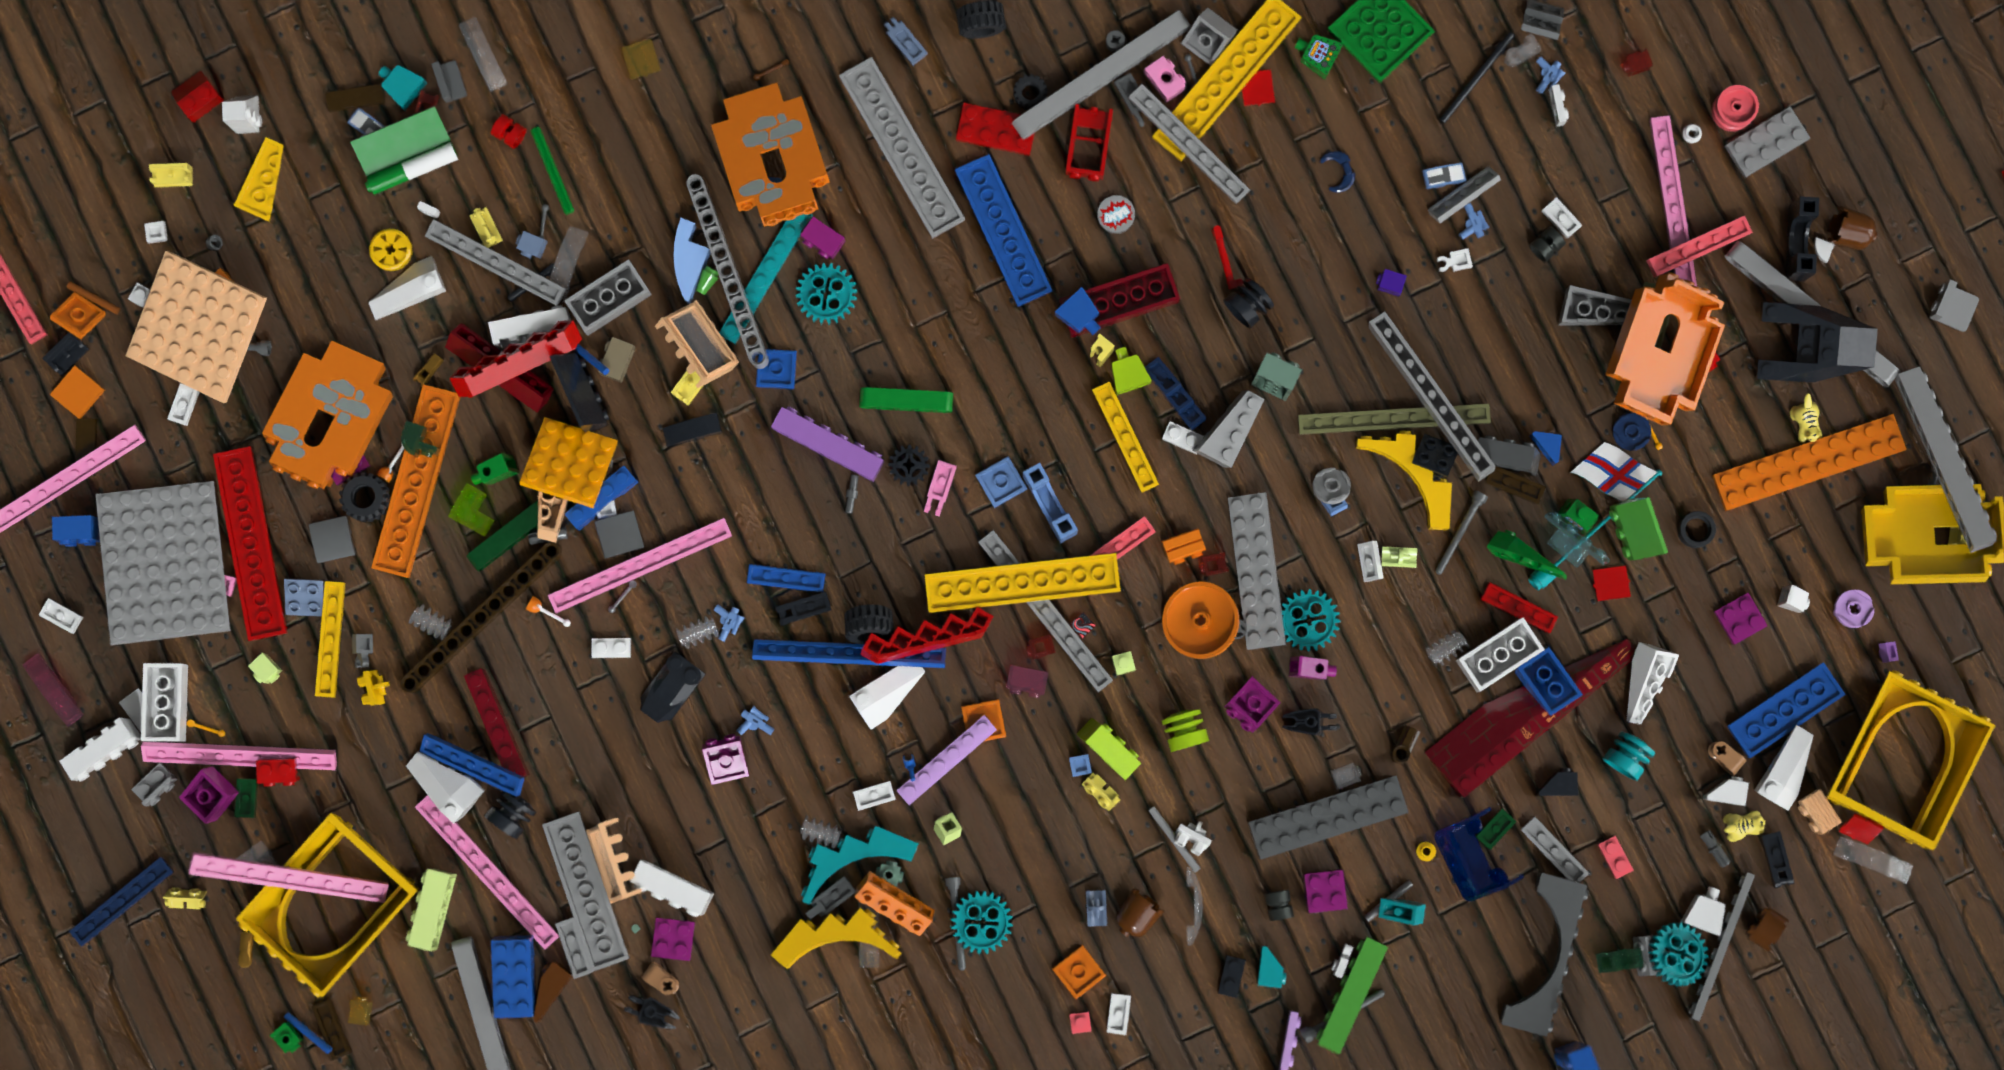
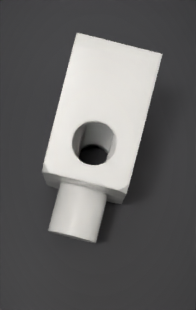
(1706, 912)

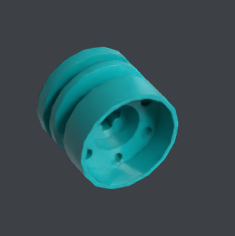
(1629, 755)

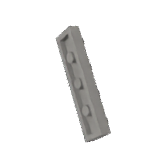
(1464, 194)
(1554, 850)

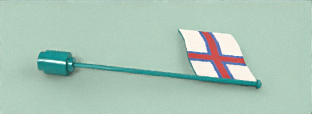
(1614, 475)

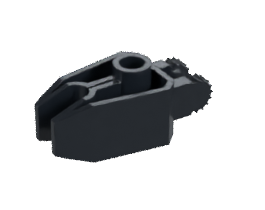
(1309, 721)
(651, 1013)

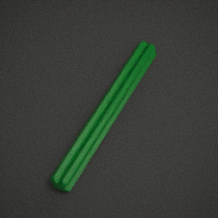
(552, 170)

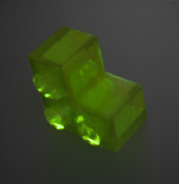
(466, 510)

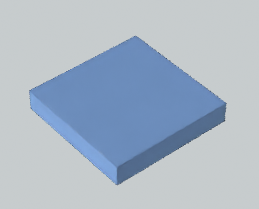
(1001, 482)

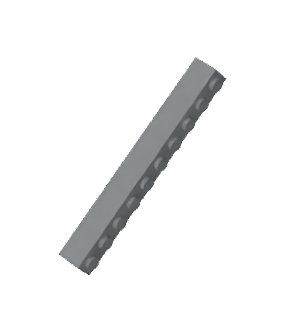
(1431, 396)
(1945, 459)

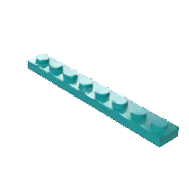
(767, 272)

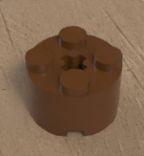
(1767, 928)

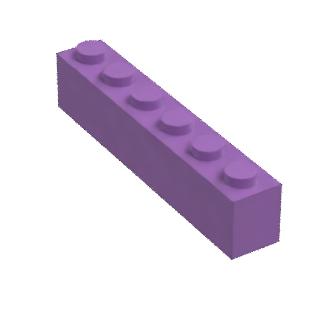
(828, 444)

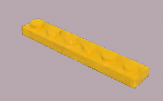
(1125, 437)
(330, 639)

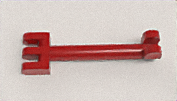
(1218, 237)

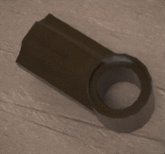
(1405, 743)

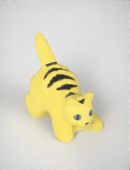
(1807, 418)
(1740, 826)

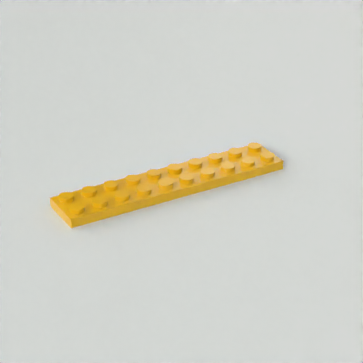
(1232, 71)
(1022, 583)

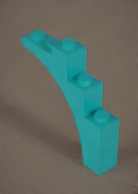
(851, 849)

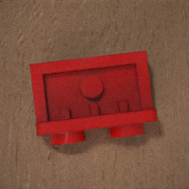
(277, 771)

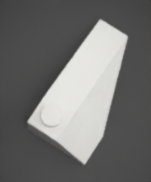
(411, 287)
(1648, 672)
(885, 693)
(1785, 774)
(446, 788)

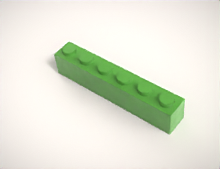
(1352, 995)

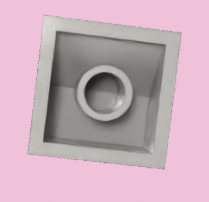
(1209, 36)

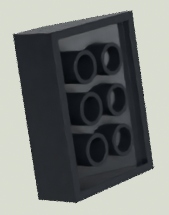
(580, 391)

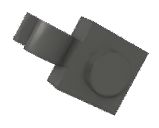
(362, 646)

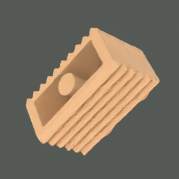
(1819, 812)

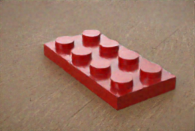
(992, 130)

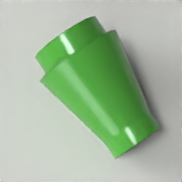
(707, 279)

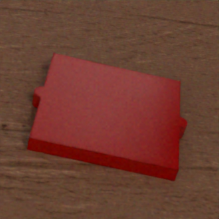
(1259, 89)
(1611, 583)
(1861, 828)

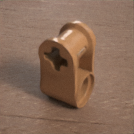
(1729, 759)
(657, 977)

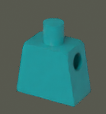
(402, 85)

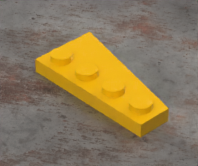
(261, 183)

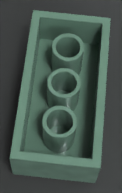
(1276, 376)

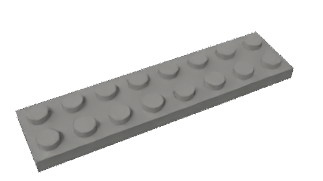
(1256, 571)
(585, 891)

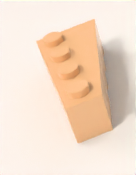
(550, 516)

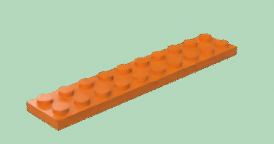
(1809, 462)
(415, 485)

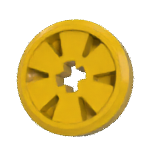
(381, 256)

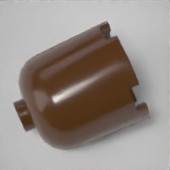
(1852, 229)
(1137, 914)

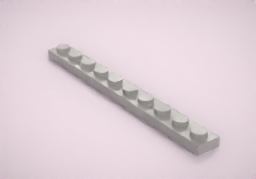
(1052, 620)

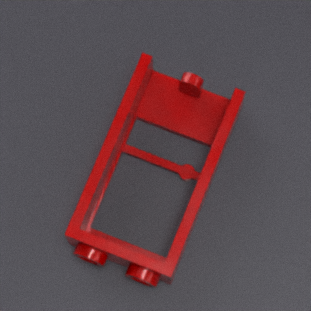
(1089, 119)

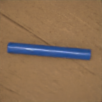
(591, 359)
(308, 1033)

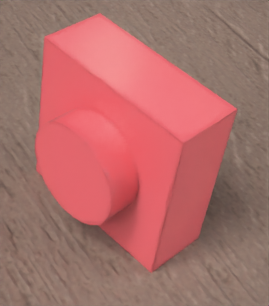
(1080, 1022)

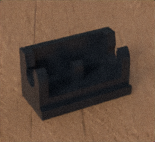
(65, 353)

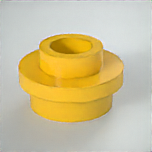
(1419, 851)

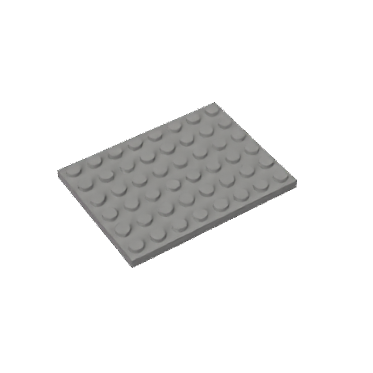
(162, 563)

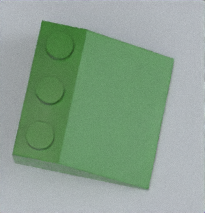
(1637, 528)

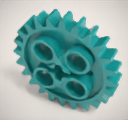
(809, 291)
(1313, 637)
(1682, 937)
(979, 939)

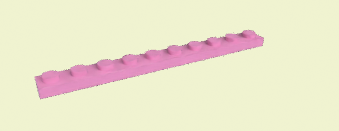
(1671, 190)
(70, 476)
(640, 565)
(235, 755)
(489, 873)
(288, 877)

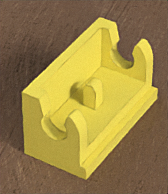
(171, 175)
(1102, 348)
(686, 388)

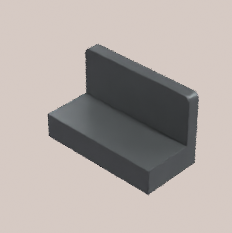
(449, 81)

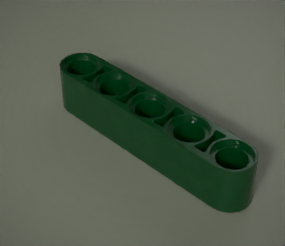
(504, 538)

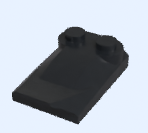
(670, 688)

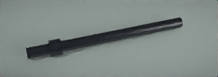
(1499, 50)

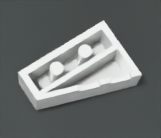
(242, 114)

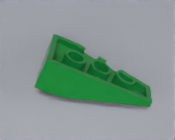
(1511, 548)

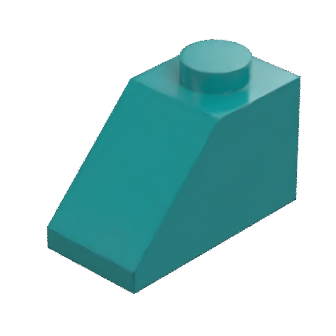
(1402, 911)
(1270, 971)

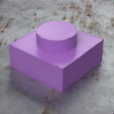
(1888, 652)

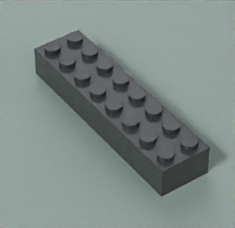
(1327, 817)

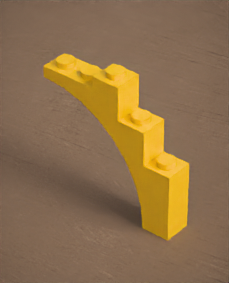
(1402, 451)
(805, 937)

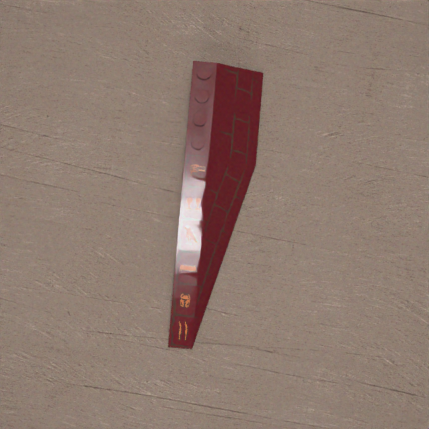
(1513, 722)

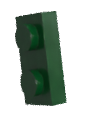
(246, 799)
(1495, 829)

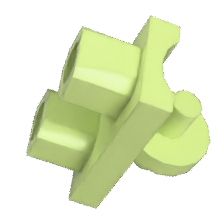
(1399, 557)

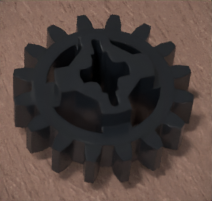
(917, 465)

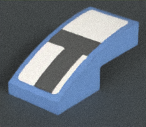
(364, 122)
(1444, 175)

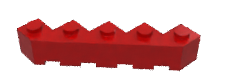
(515, 359)
(927, 638)

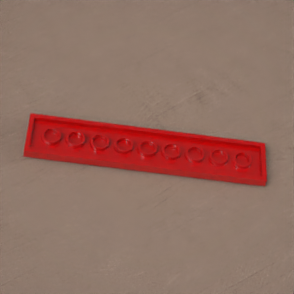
(250, 543)

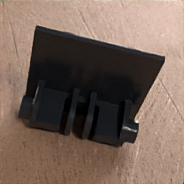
(1435, 456)

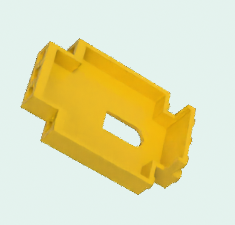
(1904, 537)

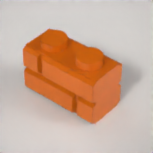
(1183, 546)

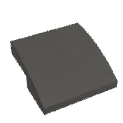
(1542, 19)
(619, 534)
(332, 539)

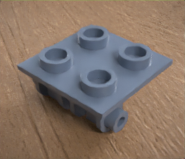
(303, 597)

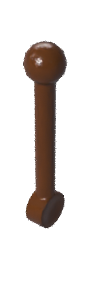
(756, 77)

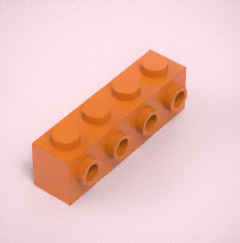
(894, 903)

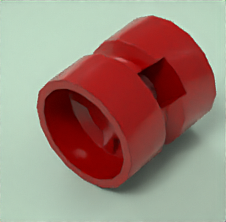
(507, 130)

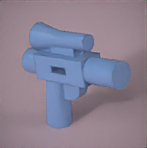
(1549, 74)
(1475, 224)
(729, 620)
(754, 720)

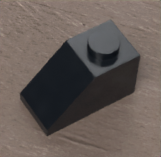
(1560, 784)

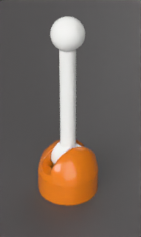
(386, 473)
(535, 606)

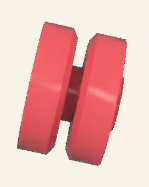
(1735, 97)

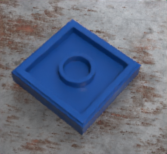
(780, 370)

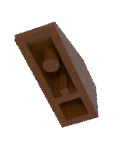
(551, 985)

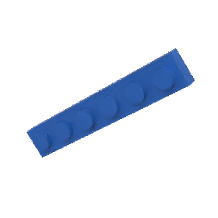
(472, 764)

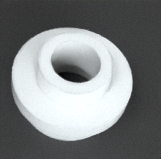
(1694, 128)

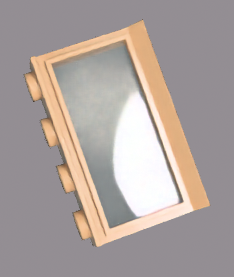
(699, 343)
(608, 862)

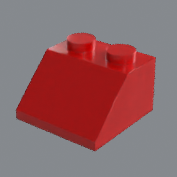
(196, 96)

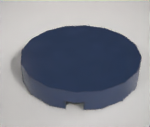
(1632, 431)

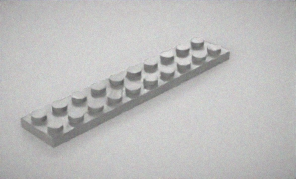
(902, 147)

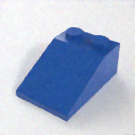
(1548, 682)

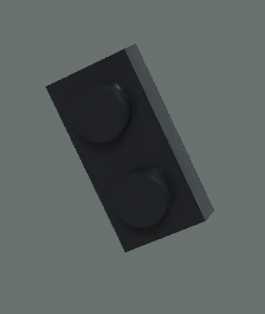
(1231, 976)

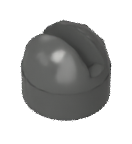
(214, 239)

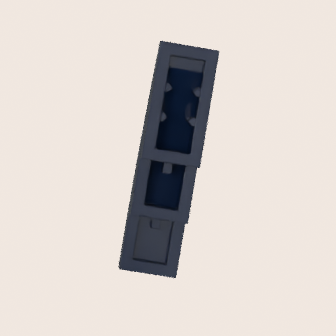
(1175, 393)

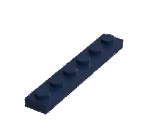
(121, 901)

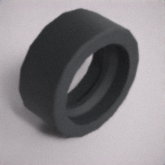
(1710, 525)

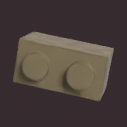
(617, 358)

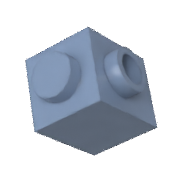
(531, 245)

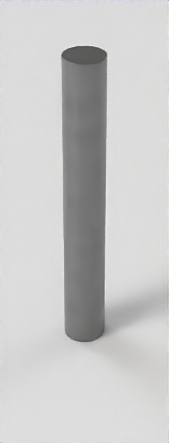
(1395, 895)

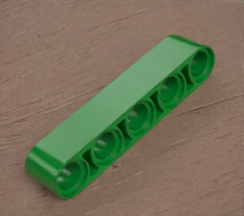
(906, 400)

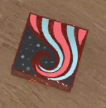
(1082, 625)

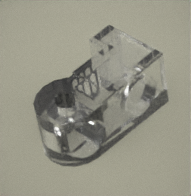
(1519, 54)

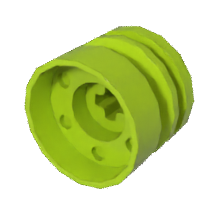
(1185, 730)

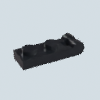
(804, 608)
(1777, 859)

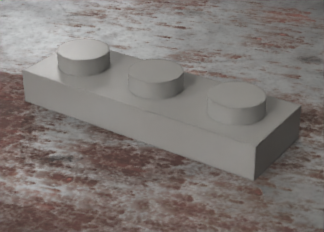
(573, 948)

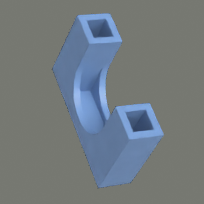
(1053, 511)

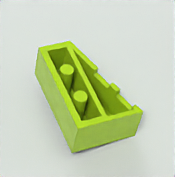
(1109, 748)

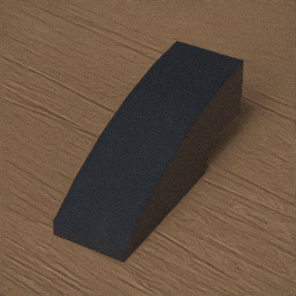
(692, 430)

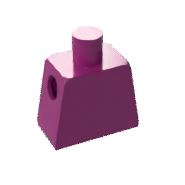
(1305, 668)

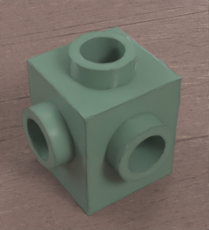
(892, 867)

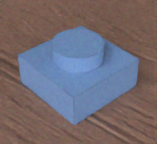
(1333, 509)
(1080, 765)

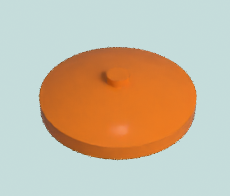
(1200, 620)

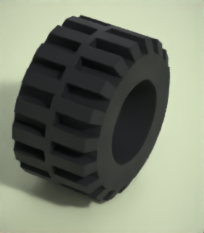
(981, 19)
(349, 493)
(868, 619)

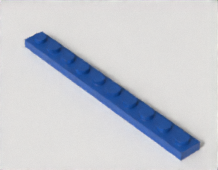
(837, 653)

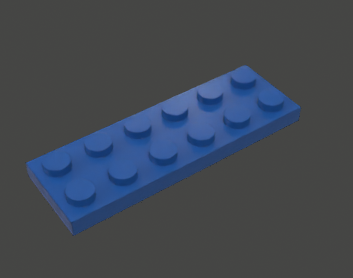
(1786, 710)

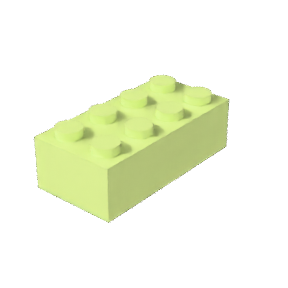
(431, 909)

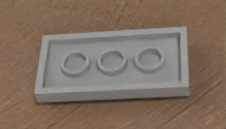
(1767, 142)

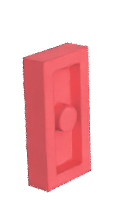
(1615, 857)

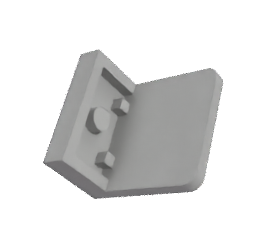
(1954, 306)

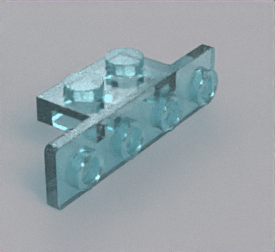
(1571, 544)

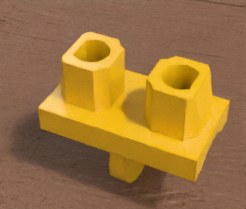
(374, 686)

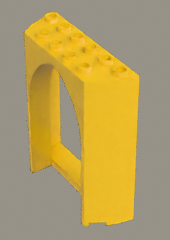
(1964, 743)
(268, 910)

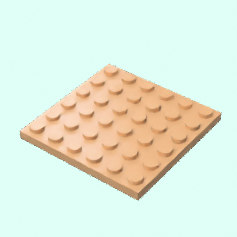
(196, 326)

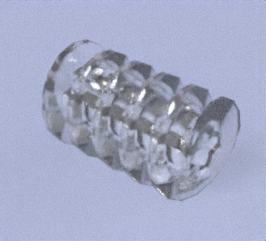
(431, 622)
(698, 632)
(1446, 647)
(820, 832)

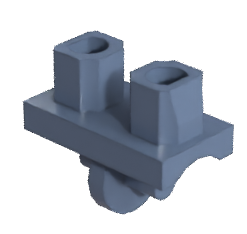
(1096, 908)

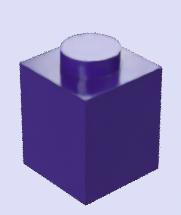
(1391, 282)

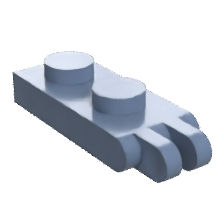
(905, 41)

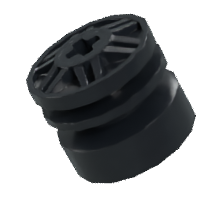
(1252, 299)
(510, 814)

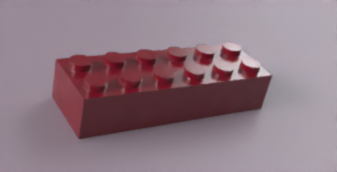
(1131, 296)

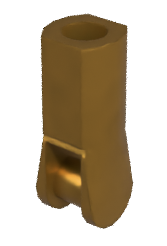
(431, 367)
(246, 949)

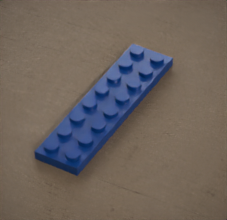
(1003, 230)

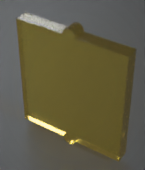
(641, 59)

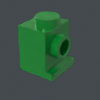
(294, 1038)

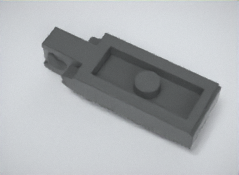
(831, 898)

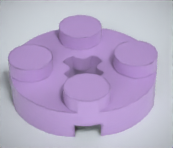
(1864, 605)

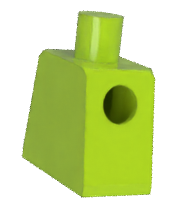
(1128, 372)

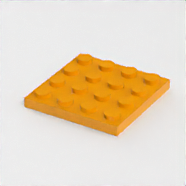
(568, 462)

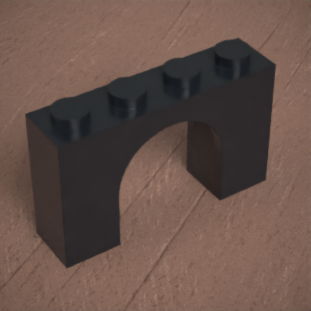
(1799, 263)

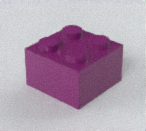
(209, 795)
(1324, 891)

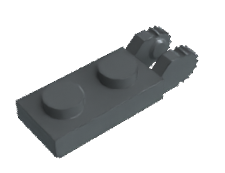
(1126, 86)

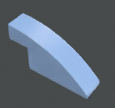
(688, 259)

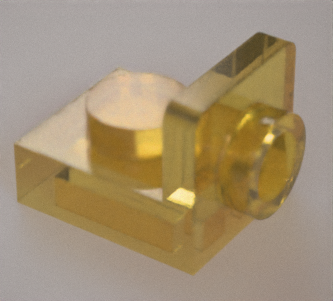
(360, 1011)

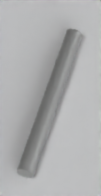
(1171, 835)

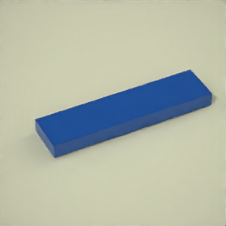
(786, 578)

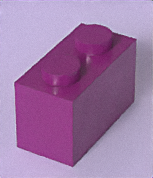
(822, 238)

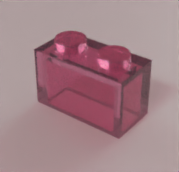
(1027, 680)

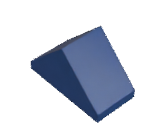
(1548, 444)

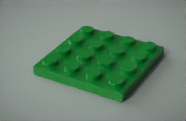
(1381, 34)

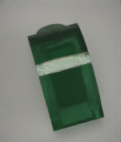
(412, 440)
(1619, 960)

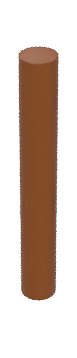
(92, 297)

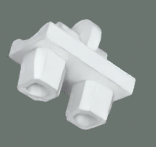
(1194, 834)

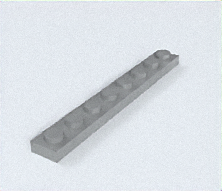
(1188, 144)
(495, 262)
(1718, 954)

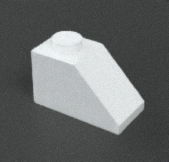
(1793, 599)
(1729, 792)

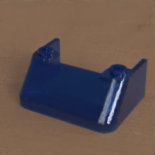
(1467, 860)

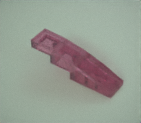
(53, 690)

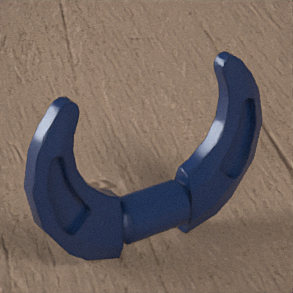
(1342, 159)

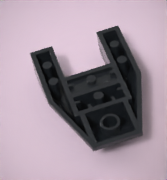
(1826, 344)

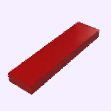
(1519, 607)

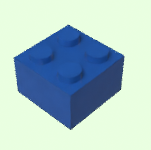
(75, 529)

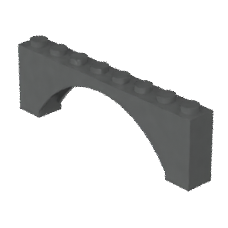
(1536, 1010)

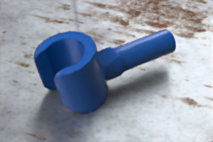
(910, 764)

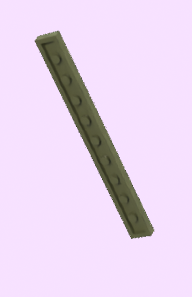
(1385, 419)

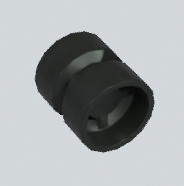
(1542, 249)
(1279, 905)

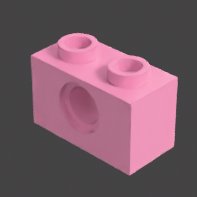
(1169, 89)

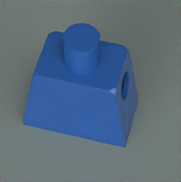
(1079, 313)

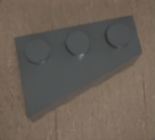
(1512, 455)

